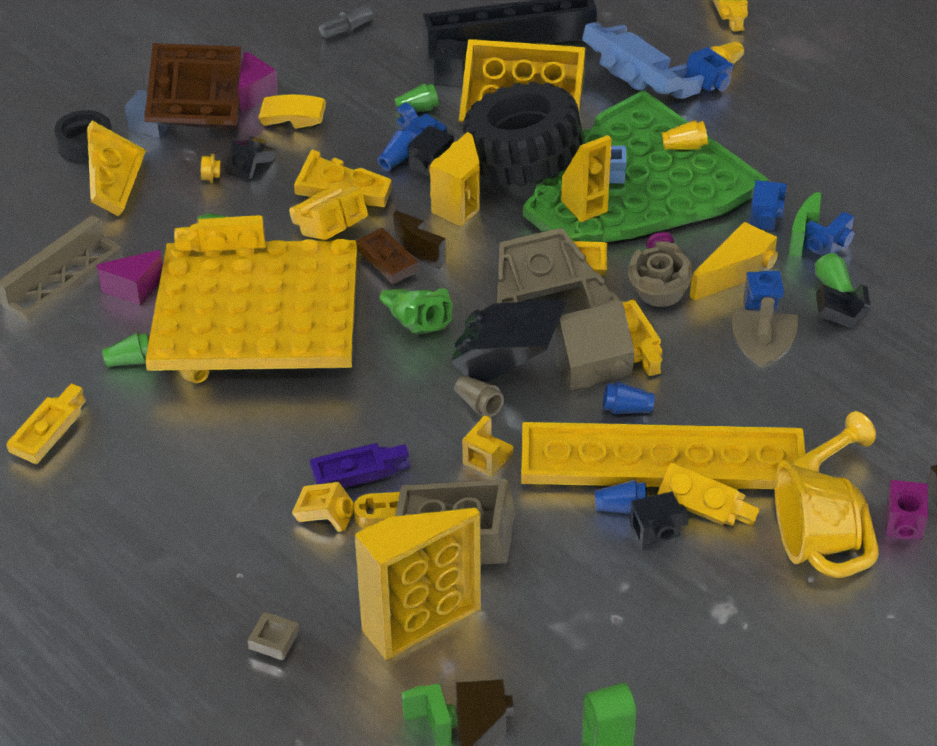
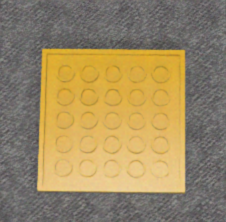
(256, 307)

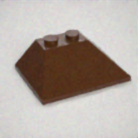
(194, 86)

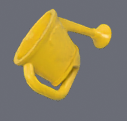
(824, 512)

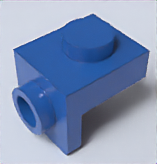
(831, 238)
(762, 285)

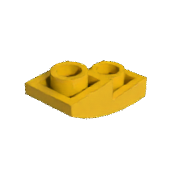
(298, 109)

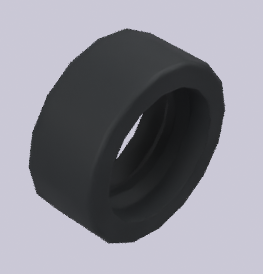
(72, 125)

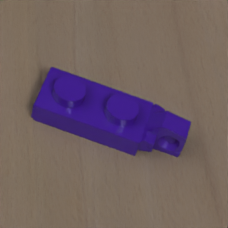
(359, 464)

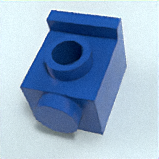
(712, 67)
(767, 204)

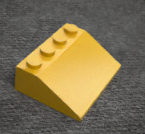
(501, 64)
(417, 576)

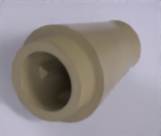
(480, 396)

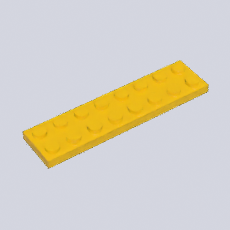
(642, 452)

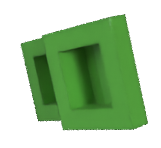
(808, 212)

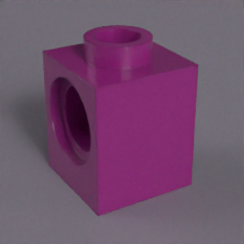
(906, 510)

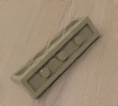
(51, 266)

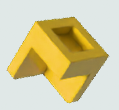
(483, 450)

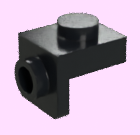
(245, 154)
(842, 307)

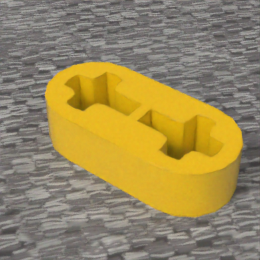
(382, 503)

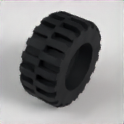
(524, 133)

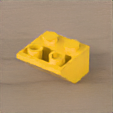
(456, 182)

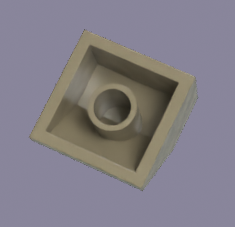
(594, 346)

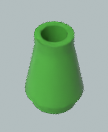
(420, 98)
(833, 273)
(127, 351)

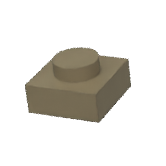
(273, 635)

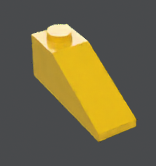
(587, 180)
(742, 252)

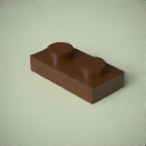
(387, 255)

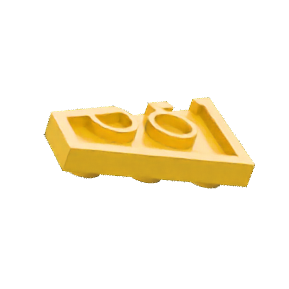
(111, 167)

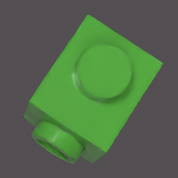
(431, 703)

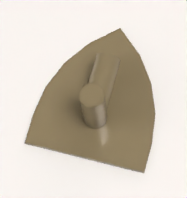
(764, 334)

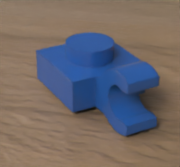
(415, 123)

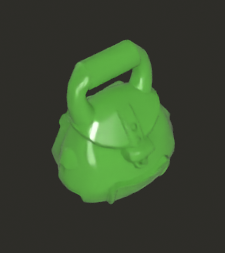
(420, 309)

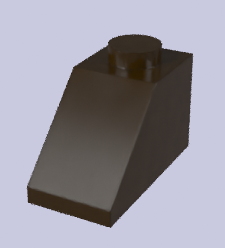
(482, 712)

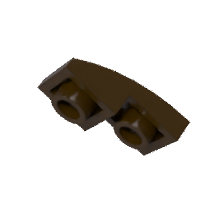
(420, 243)

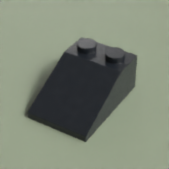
(505, 337)

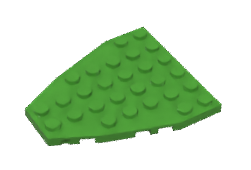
(659, 185)

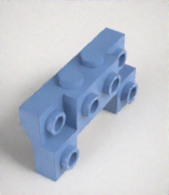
(639, 62)

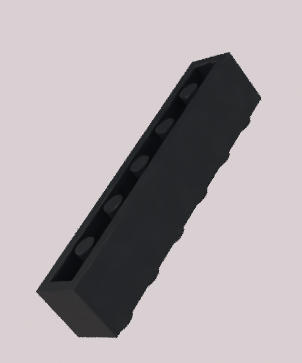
(511, 22)

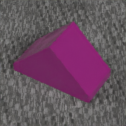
(255, 82)
(131, 277)

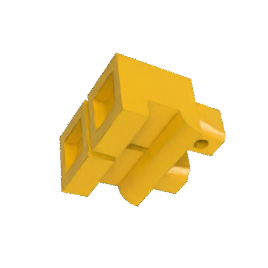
(329, 212)

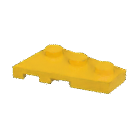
(321, 174)

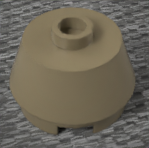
(660, 274)

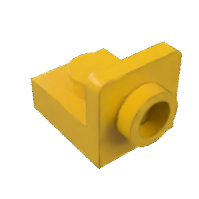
(325, 502)

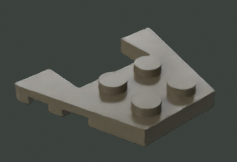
(547, 265)

